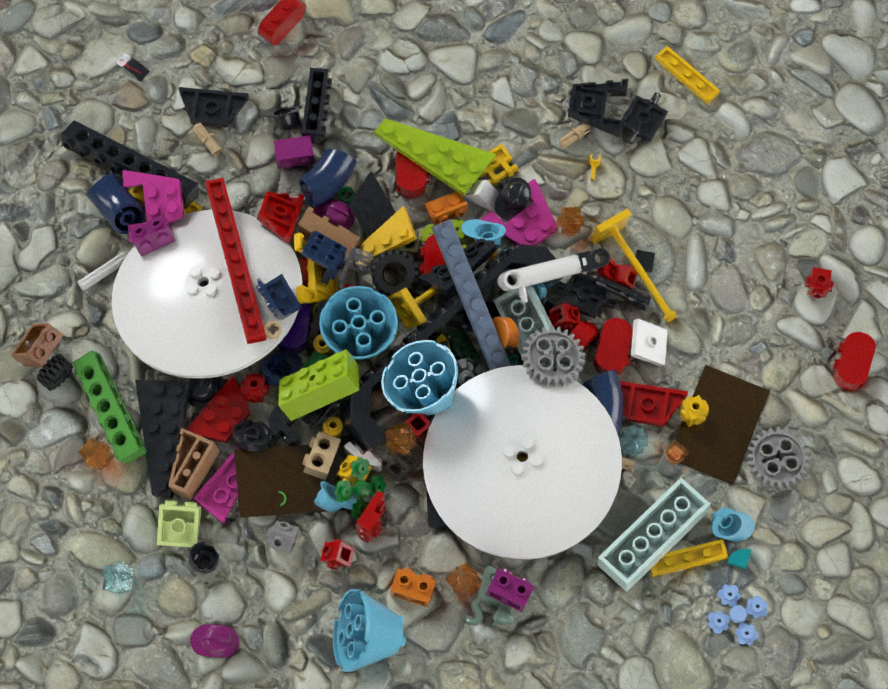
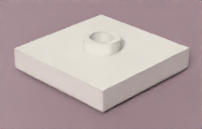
(649, 342)

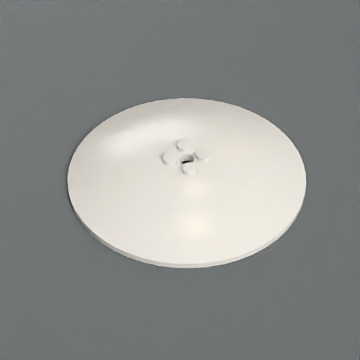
(192, 327)
(516, 505)

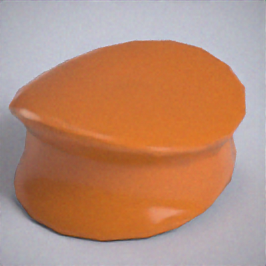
(507, 331)

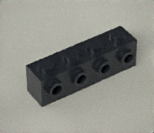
(315, 104)

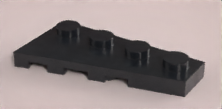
(440, 277)

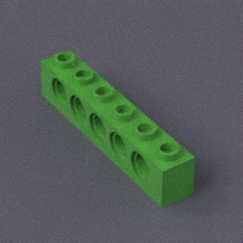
(133, 446)

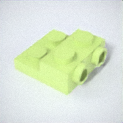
(178, 524)

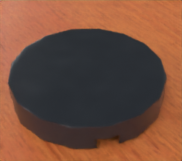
(251, 435)

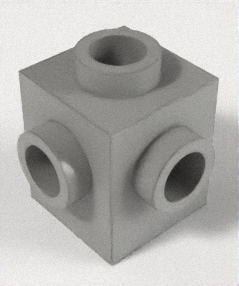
(282, 537)

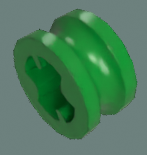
(351, 193)

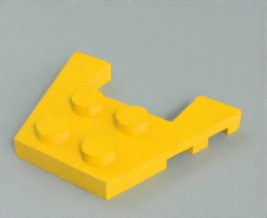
(316, 290)

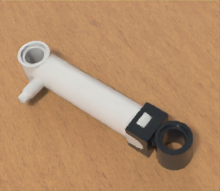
(552, 270)

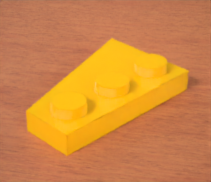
(391, 235)

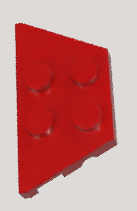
(280, 213)
(650, 403)
(221, 414)

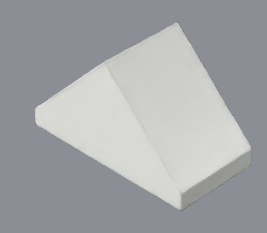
(483, 194)

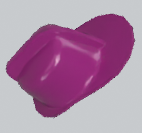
(337, 212)
(214, 641)

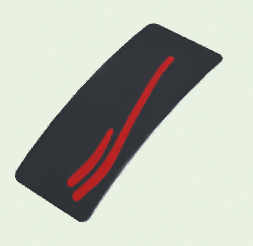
(133, 66)

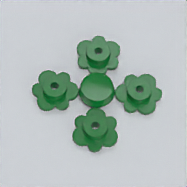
(361, 488)

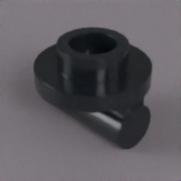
(548, 303)

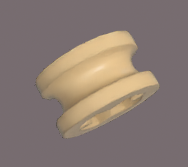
(272, 323)

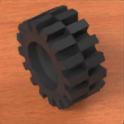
(54, 372)

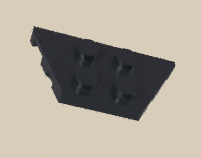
(212, 106)
(371, 205)

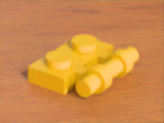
(501, 160)

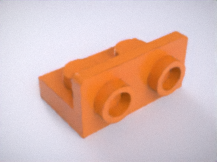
(446, 208)

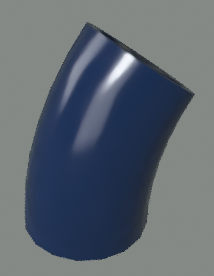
(327, 177)
(115, 203)
(608, 391)

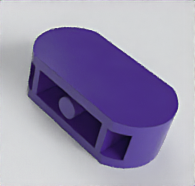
(298, 335)

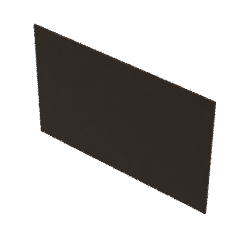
(723, 438)
(280, 469)

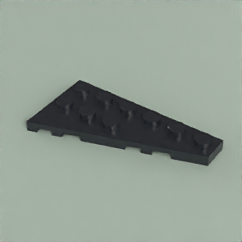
(162, 416)

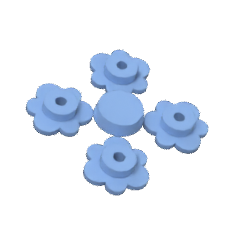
(737, 614)

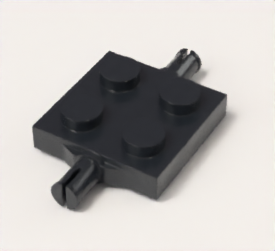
(643, 118)
(582, 293)

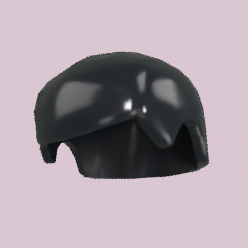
(203, 558)

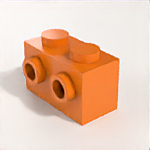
(413, 587)

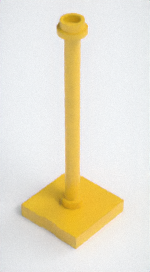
(611, 228)
(408, 308)

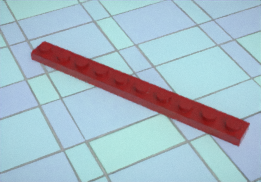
(235, 261)

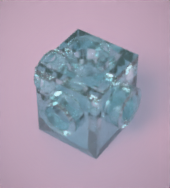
(631, 446)
(118, 578)

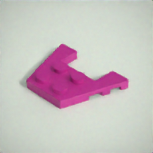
(161, 196)
(530, 225)

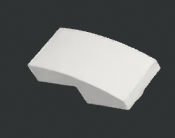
(374, 459)

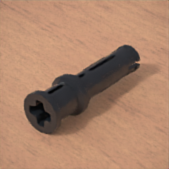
(630, 295)

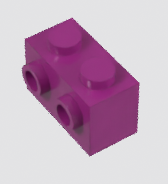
(294, 152)
(152, 235)
(510, 589)

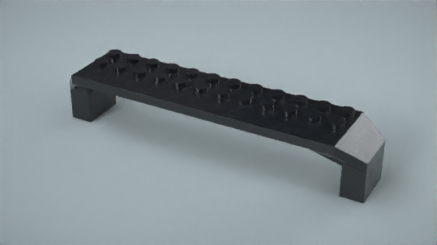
(356, 406)

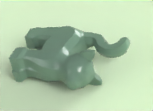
(502, 614)

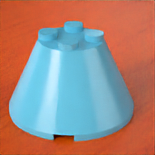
(358, 322)
(421, 378)
(365, 631)

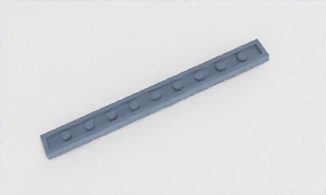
(470, 295)

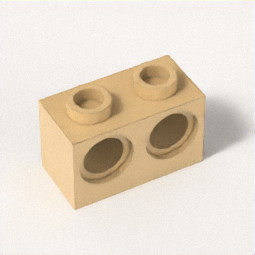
(324, 456)

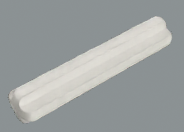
(102, 271)

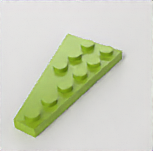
(444, 158)

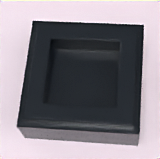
(646, 259)

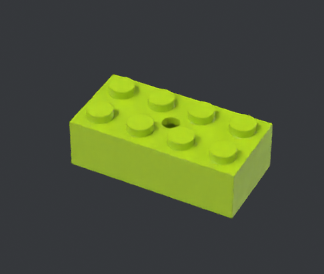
(318, 385)

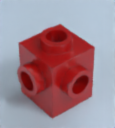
(819, 283)
(564, 316)
(254, 388)
(337, 554)

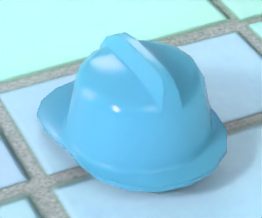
(482, 229)
(328, 500)
(732, 525)

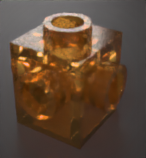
(570, 220)
(400, 439)
(96, 454)
(464, 580)

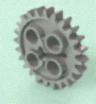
(571, 356)
(783, 474)

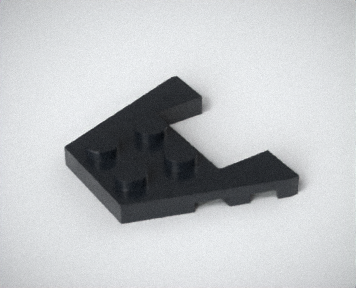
(589, 103)

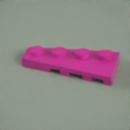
(220, 491)

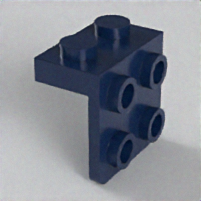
(325, 253)
(280, 296)

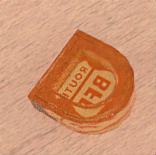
(675, 452)

